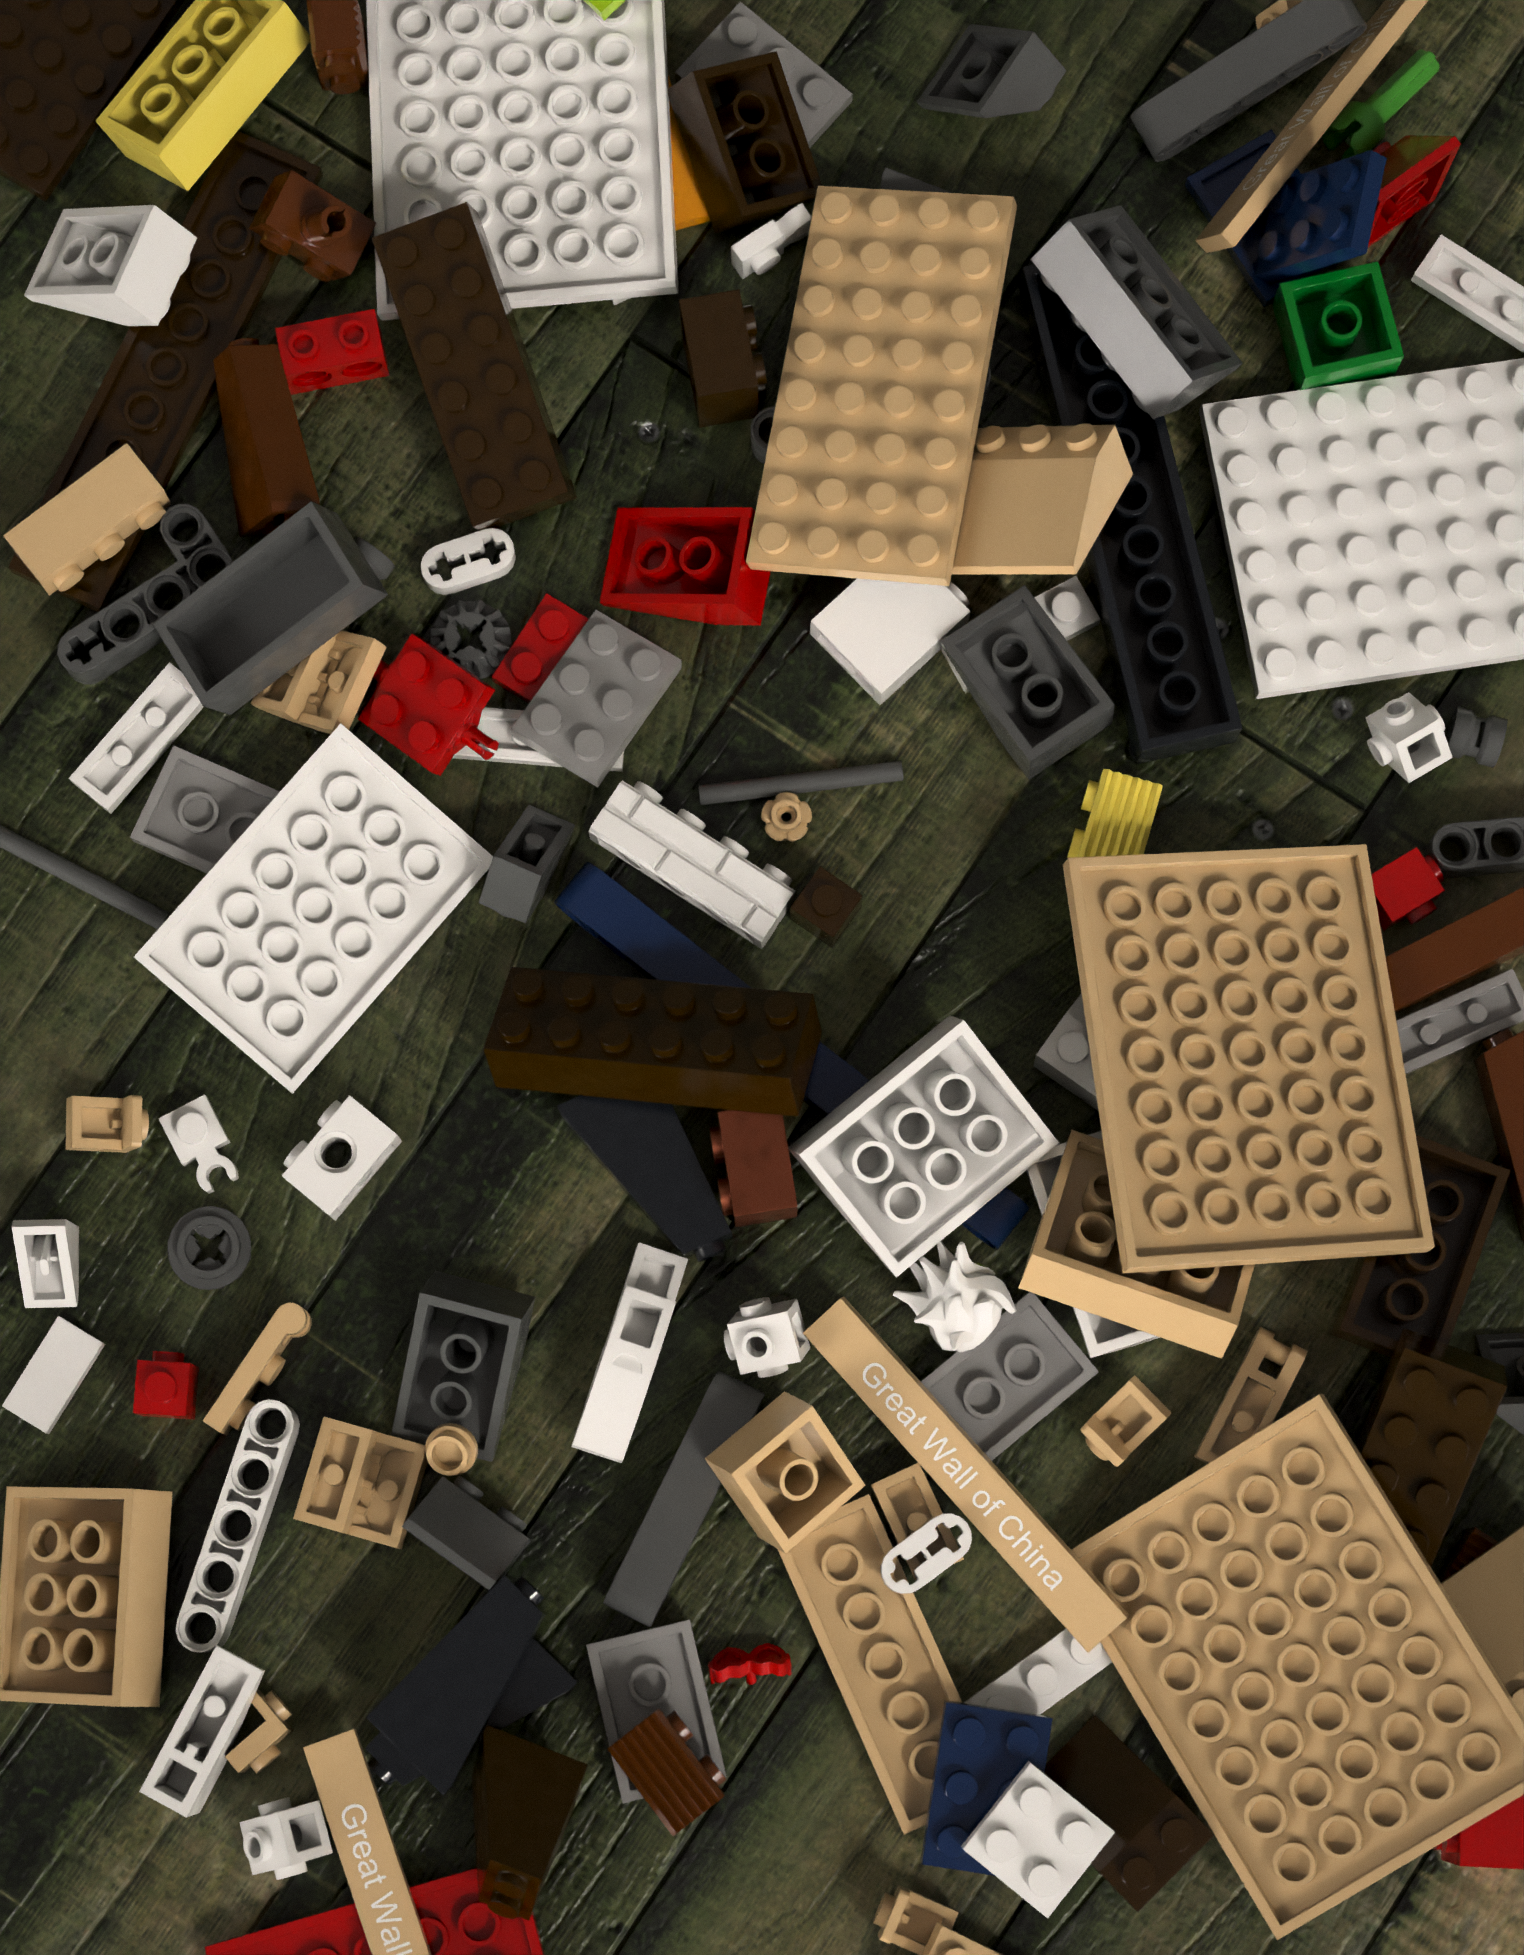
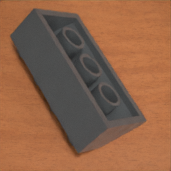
(1135, 310)

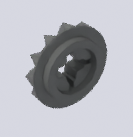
(472, 615)
(184, 1248)

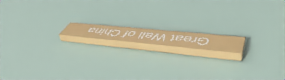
(1308, 125)
(966, 1474)
(366, 1846)

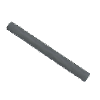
(801, 782)
(82, 878)

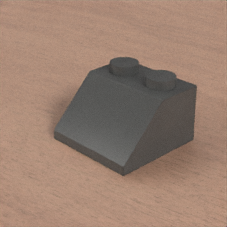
(468, 1532)

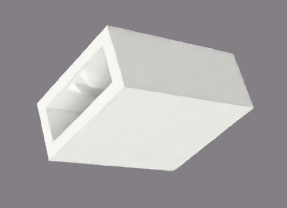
(888, 630)

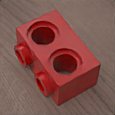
(332, 351)

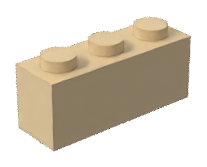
(88, 520)

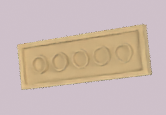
(875, 1651)

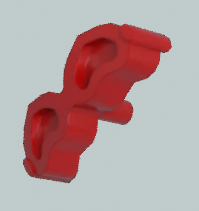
(760, 1661)

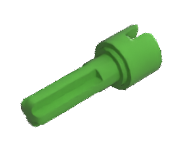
(1363, 122)

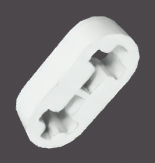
(463, 550)
(934, 1564)

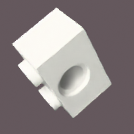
(337, 1187)

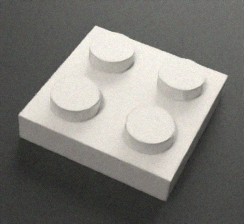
(1037, 1839)

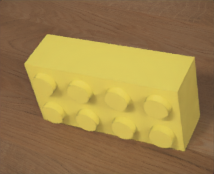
(202, 84)

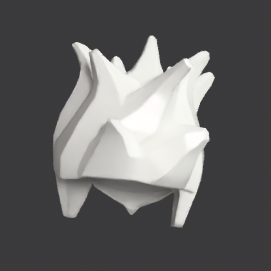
(957, 1299)

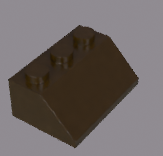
(744, 141)

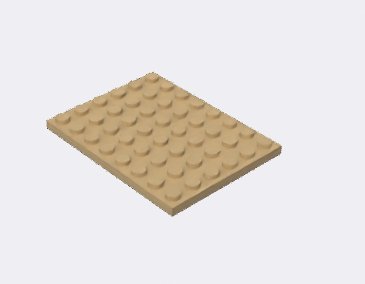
(1246, 1057)
(1305, 1668)

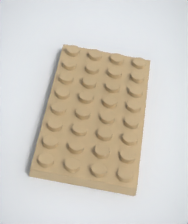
(882, 385)

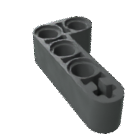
(143, 601)

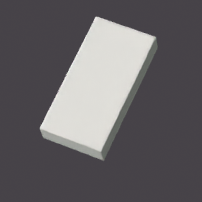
(53, 1375)

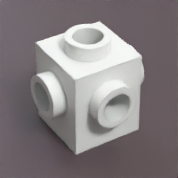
(1408, 737)
(766, 1336)
(285, 1837)

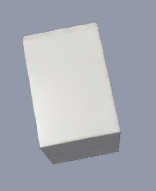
(47, 1262)

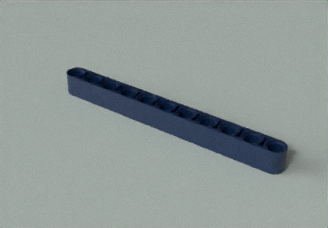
(668, 955)

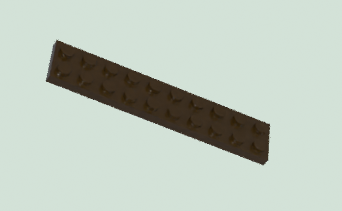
(168, 370)

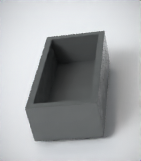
(270, 609)

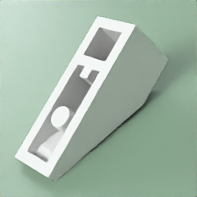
(203, 1734)

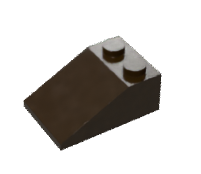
(1150, 1823)

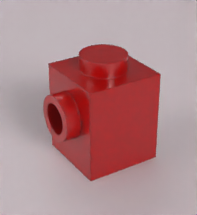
(1407, 888)
(166, 1387)

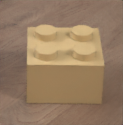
(785, 1472)

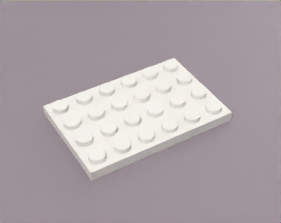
(315, 908)

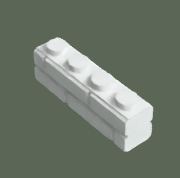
(693, 864)

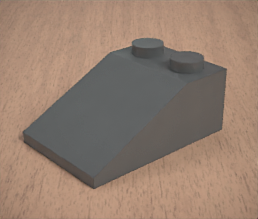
(1028, 682)
(462, 1359)

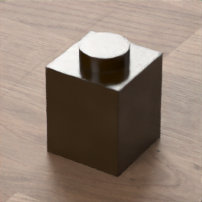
(826, 907)

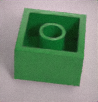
(1338, 327)

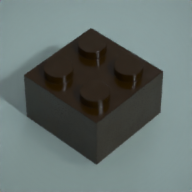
(719, 357)

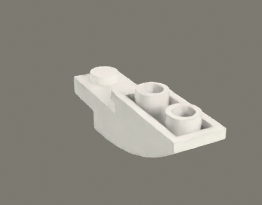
(630, 1353)

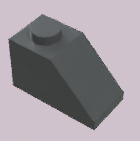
(525, 864)

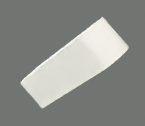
(218, 1545)

